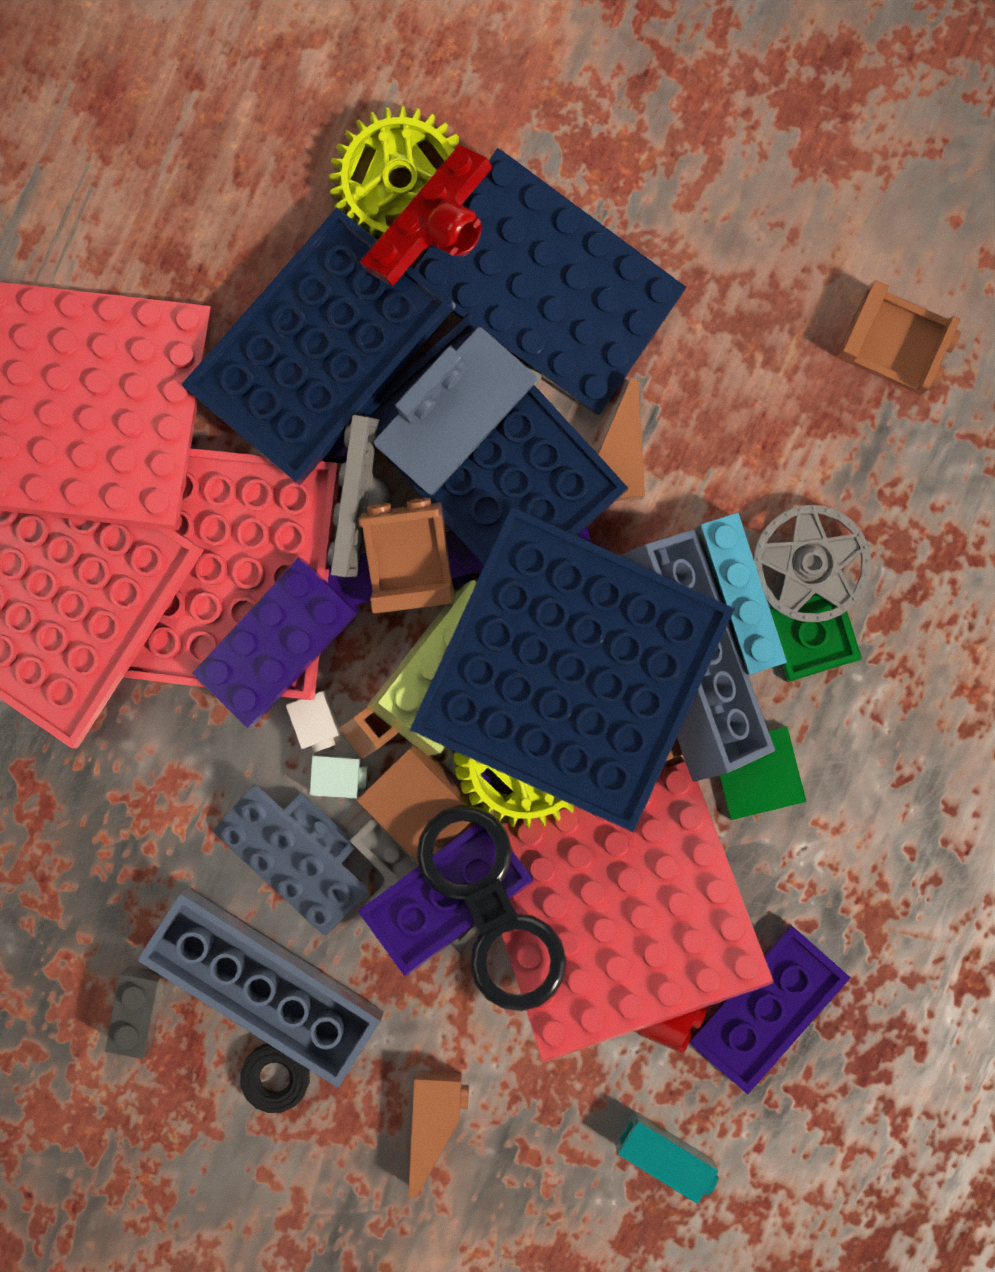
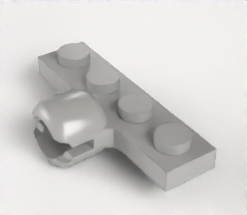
(358, 492)
(392, 863)

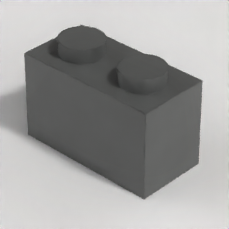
(135, 1012)

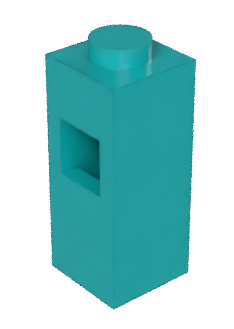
(667, 1158)

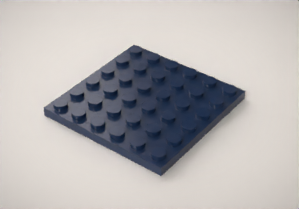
(572, 669)

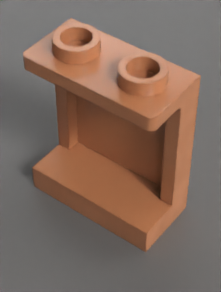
(899, 340)
(407, 556)

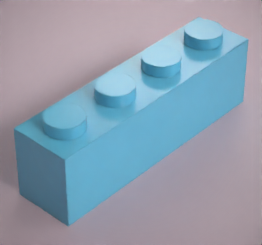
(741, 588)

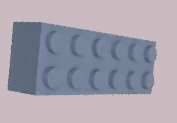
(725, 719)
(261, 986)

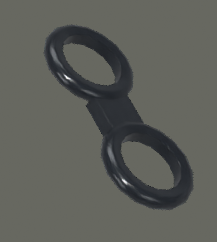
(491, 908)

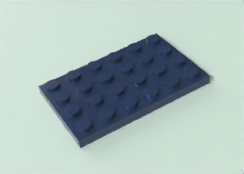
(554, 285)
(316, 348)
(524, 463)

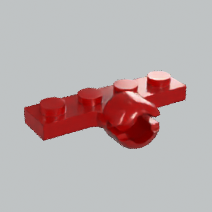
(432, 218)

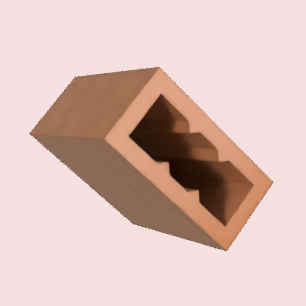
(412, 795)

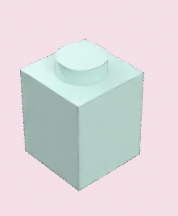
(337, 776)

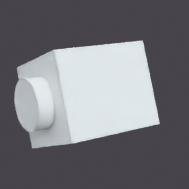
(314, 722)

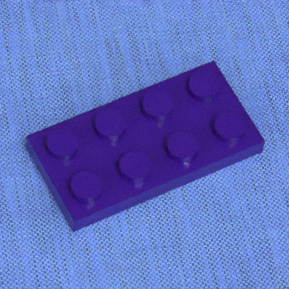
(275, 643)
(419, 922)
(757, 1027)

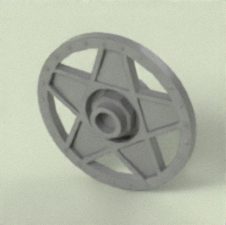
(813, 563)

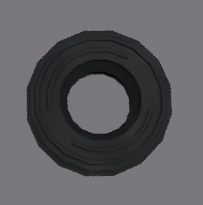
(265, 1099)

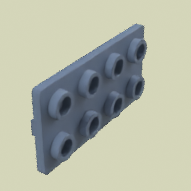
(454, 409)
(295, 854)

